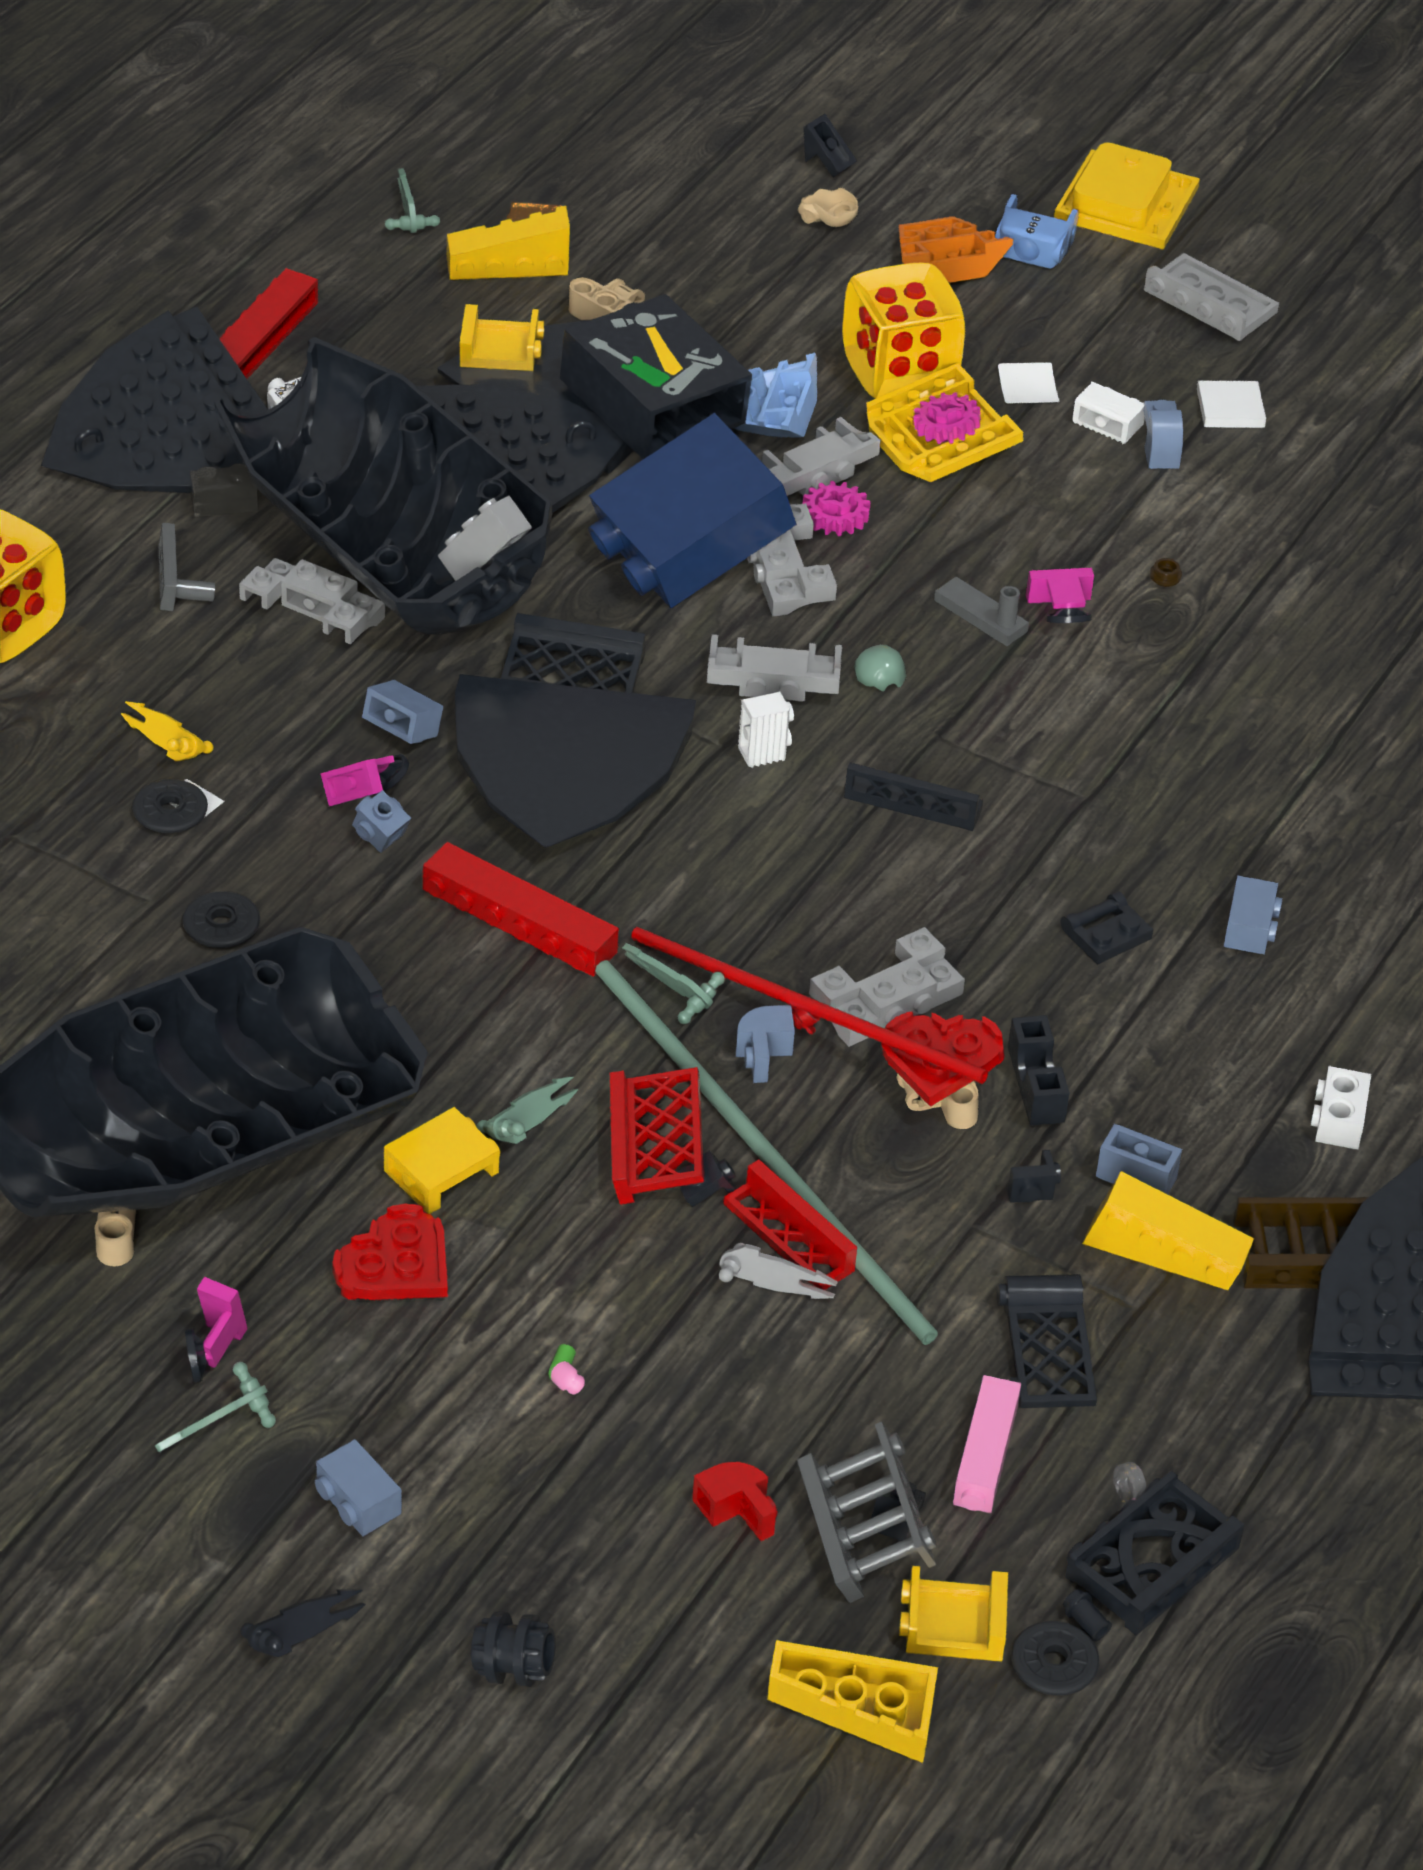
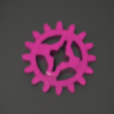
(947, 418)
(837, 508)

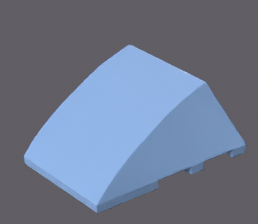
(782, 399)

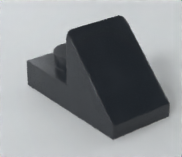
(824, 141)

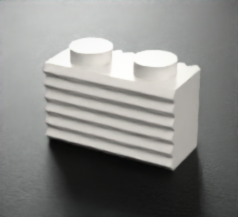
(1108, 412)
(765, 729)

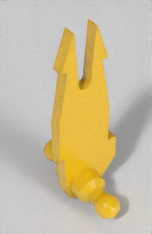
(167, 733)

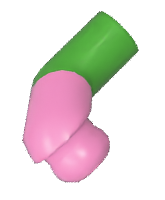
(563, 1373)

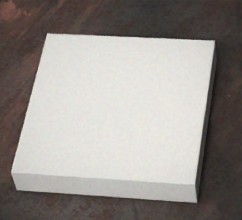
(1231, 404)

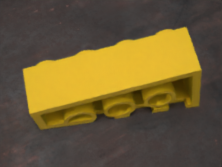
(512, 248)
(1167, 1234)
(857, 1693)

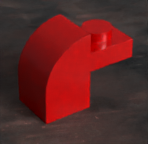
(736, 1490)

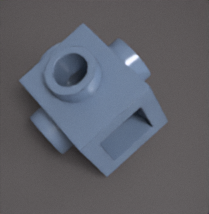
(380, 820)

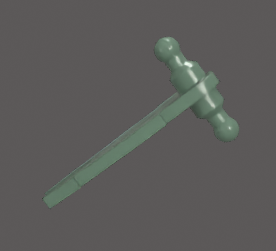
(410, 221)
(699, 996)
(526, 1112)
(253, 1395)

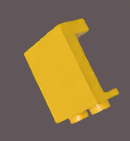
(500, 343)
(439, 1157)
(955, 1617)

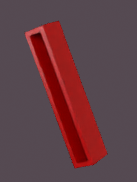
(270, 319)
(520, 908)

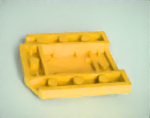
(893, 423)

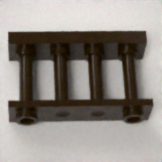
(1296, 1268)

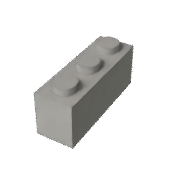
(484, 537)

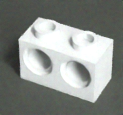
(1342, 1107)

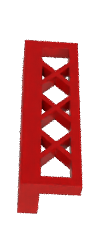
(799, 1217)

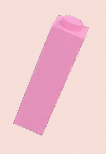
(987, 1444)

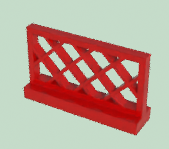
(625, 1128)

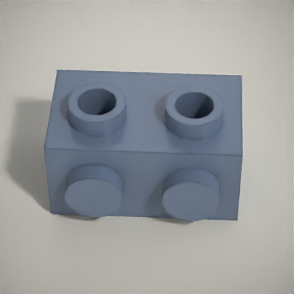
(402, 711)
(1251, 915)
(1139, 1157)
(358, 1488)

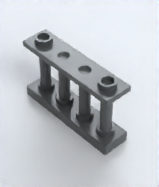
(829, 1510)

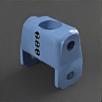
(1036, 237)

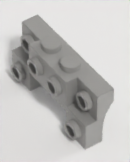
(824, 459)
(782, 572)
(315, 594)
(774, 670)
(914, 985)

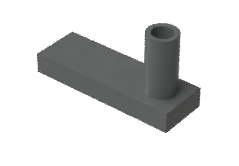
(169, 585)
(986, 614)

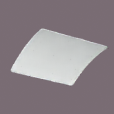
(1028, 382)

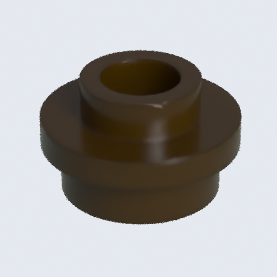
(1166, 572)

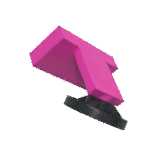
(1066, 591)
(363, 778)
(225, 1318)

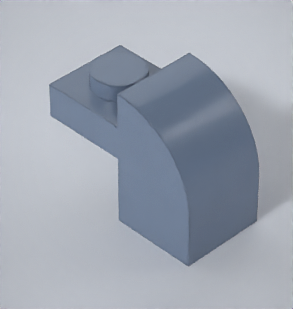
(1164, 434)
(763, 1034)

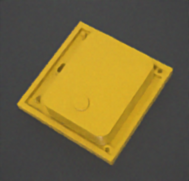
(1128, 195)

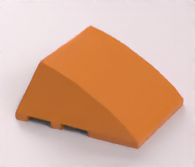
(952, 247)

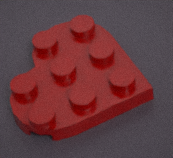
(965, 1039)
(396, 1259)

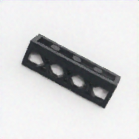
(912, 796)

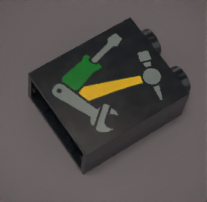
(653, 373)

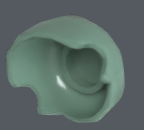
(880, 667)

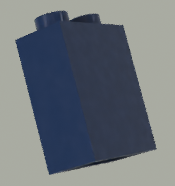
(690, 512)

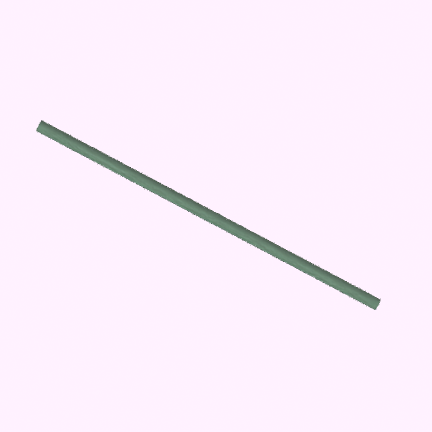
(762, 1147)

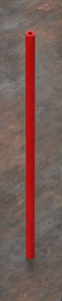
(810, 1005)

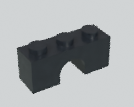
(1040, 1083)

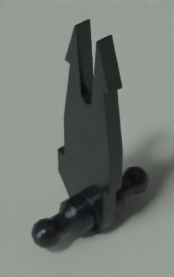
(299, 1623)

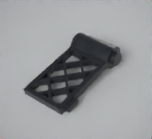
(1045, 1301)

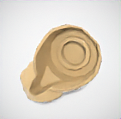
(832, 207)

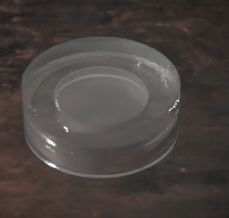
(1129, 1481)

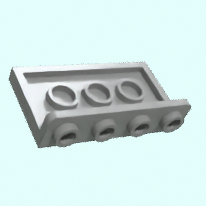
(1210, 296)

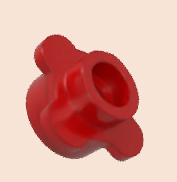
(804, 1019)

